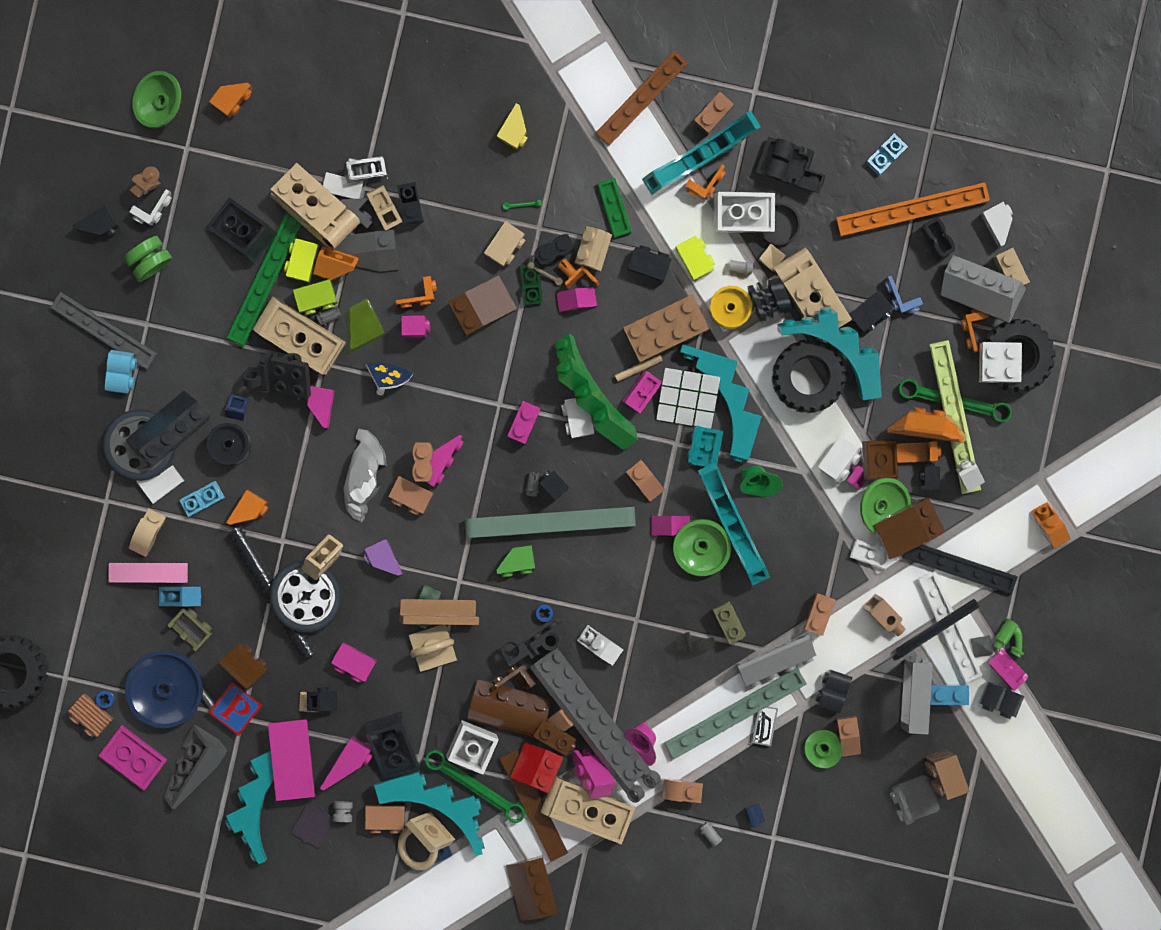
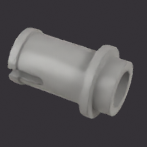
(741, 267)
(711, 835)

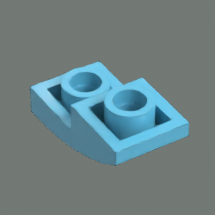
(886, 154)
(202, 498)

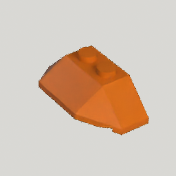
(928, 425)

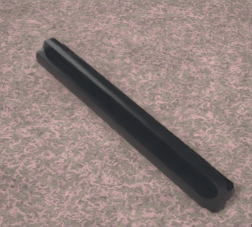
(937, 628)

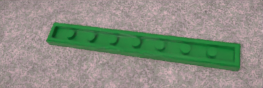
(264, 280)

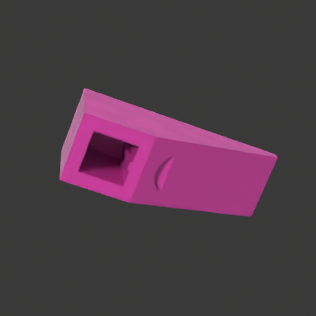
(443, 458)

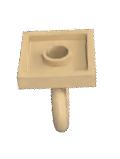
(432, 647)
(431, 835)

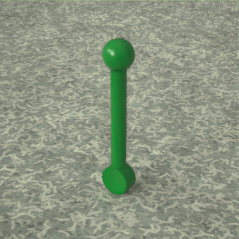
(506, 206)

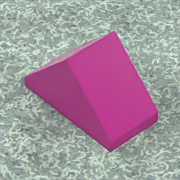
(576, 299)
(668, 524)

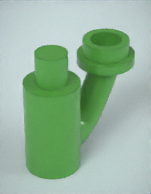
(1004, 635)

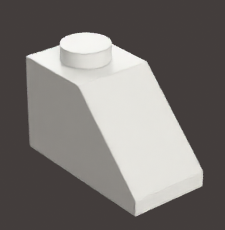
(998, 222)

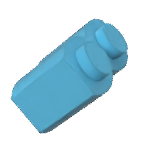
(119, 371)

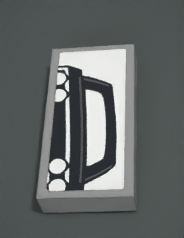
(765, 726)

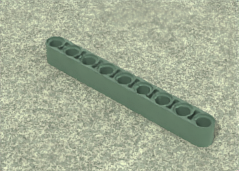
(550, 522)

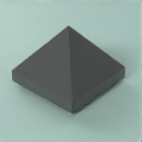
(981, 646)

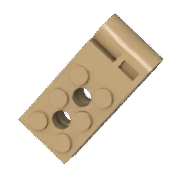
(327, 220)
(803, 277)
(283, 327)
(570, 804)

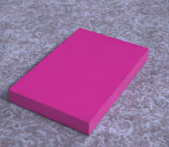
(133, 757)

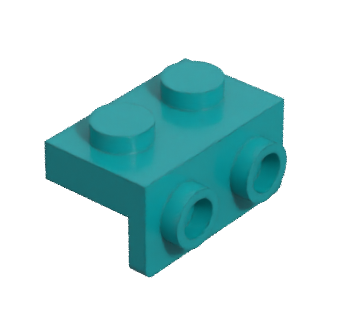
(704, 446)

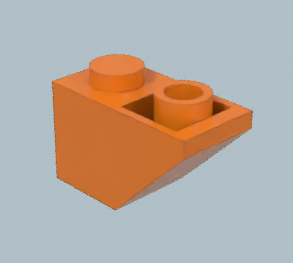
(230, 97)
(1051, 525)

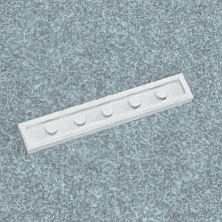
(952, 635)

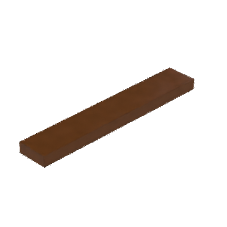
(533, 804)

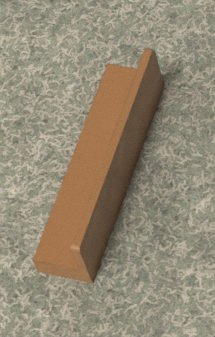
(438, 612)

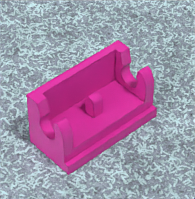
(641, 391)
(1007, 669)

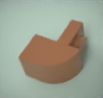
(682, 790)

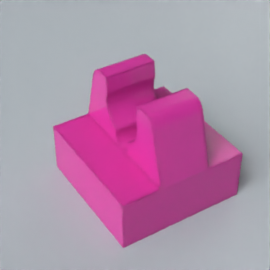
(856, 479)

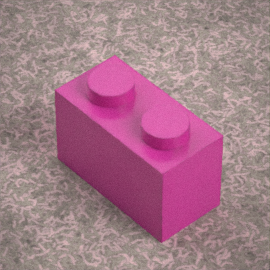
(415, 327)
(524, 422)
(353, 662)

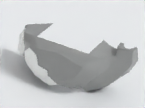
(361, 476)

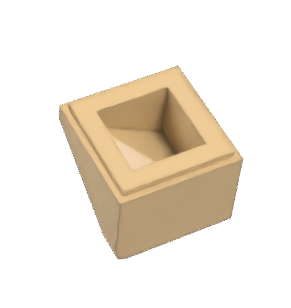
(771, 257)

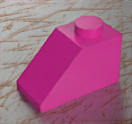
(321, 404)

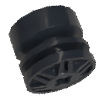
(769, 298)

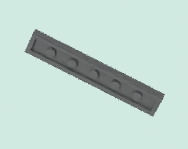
(103, 330)

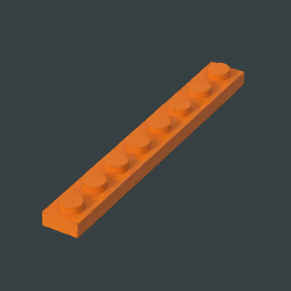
(912, 209)

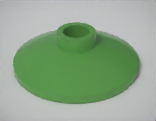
(815, 752)

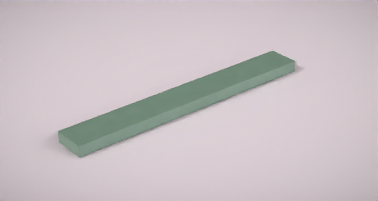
(735, 713)

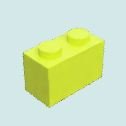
(695, 258)
(302, 260)

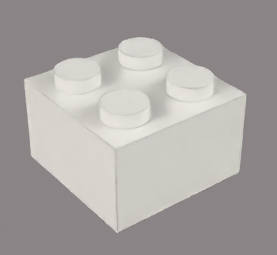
(1000, 362)
(472, 747)

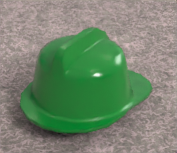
(759, 482)

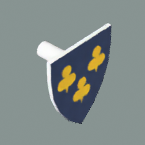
(388, 376)

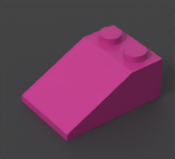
(352, 758)

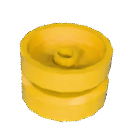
(734, 296)

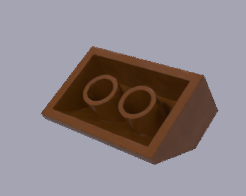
(532, 888)

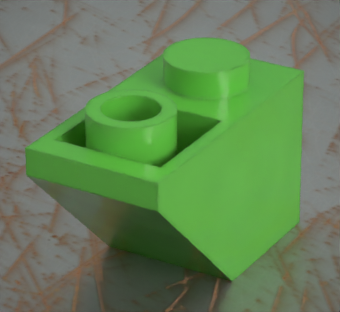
(518, 559)

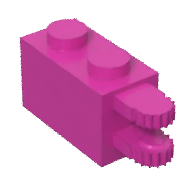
(592, 774)

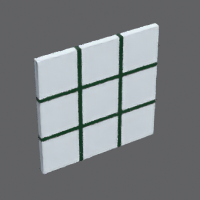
(688, 398)

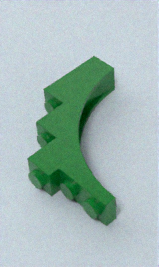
(589, 397)

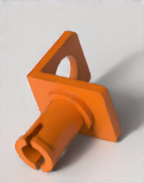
(573, 274)

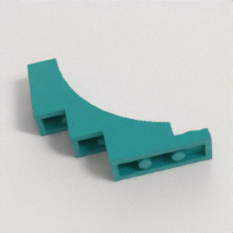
(735, 396)

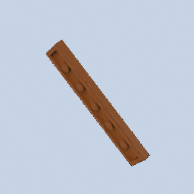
(641, 98)

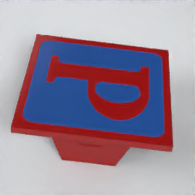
(235, 708)

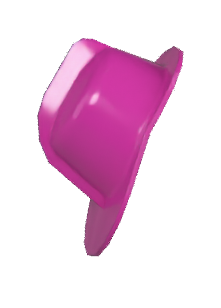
(643, 741)

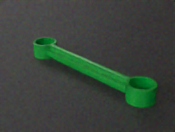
(968, 404)
(475, 786)

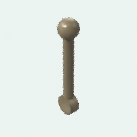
(558, 281)

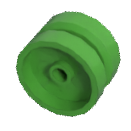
(147, 258)

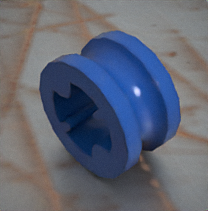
(544, 619)
(99, 701)

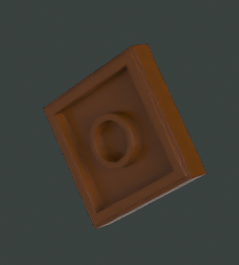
(880, 459)

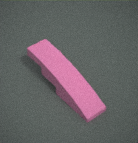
(148, 572)

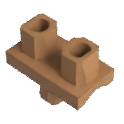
(145, 181)

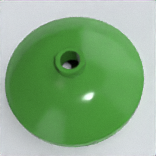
(156, 99)
(891, 496)
(706, 559)

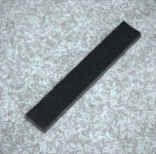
(962, 568)

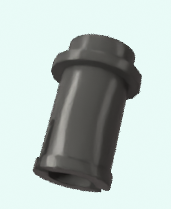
(328, 316)
(532, 485)

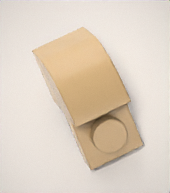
(384, 207)
(146, 532)

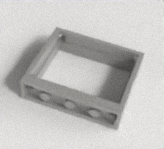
(916, 695)

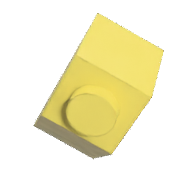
(514, 130)

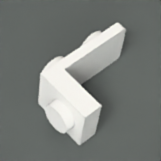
(140, 216)

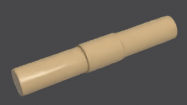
(638, 368)

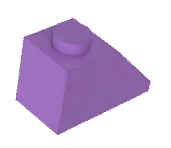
(382, 557)

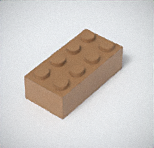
(665, 328)
(946, 774)

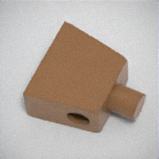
(880, 611)

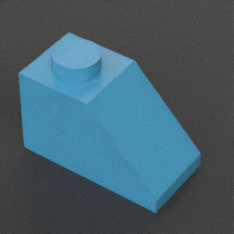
(179, 596)

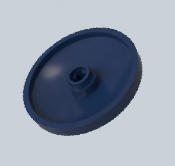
(164, 689)

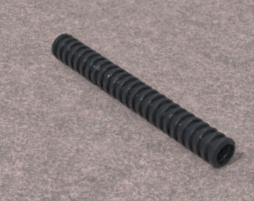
(265, 581)

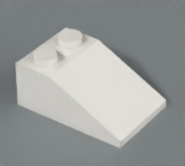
(744, 212)

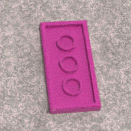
(291, 760)

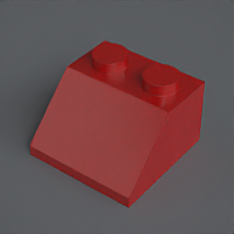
(536, 768)

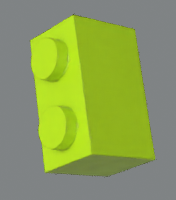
(315, 297)

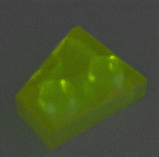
(363, 324)

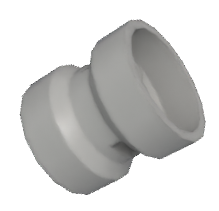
(342, 811)

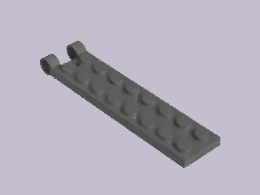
(594, 724)

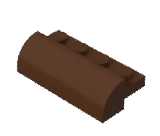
(508, 708)

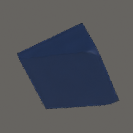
(236, 407)
(755, 815)

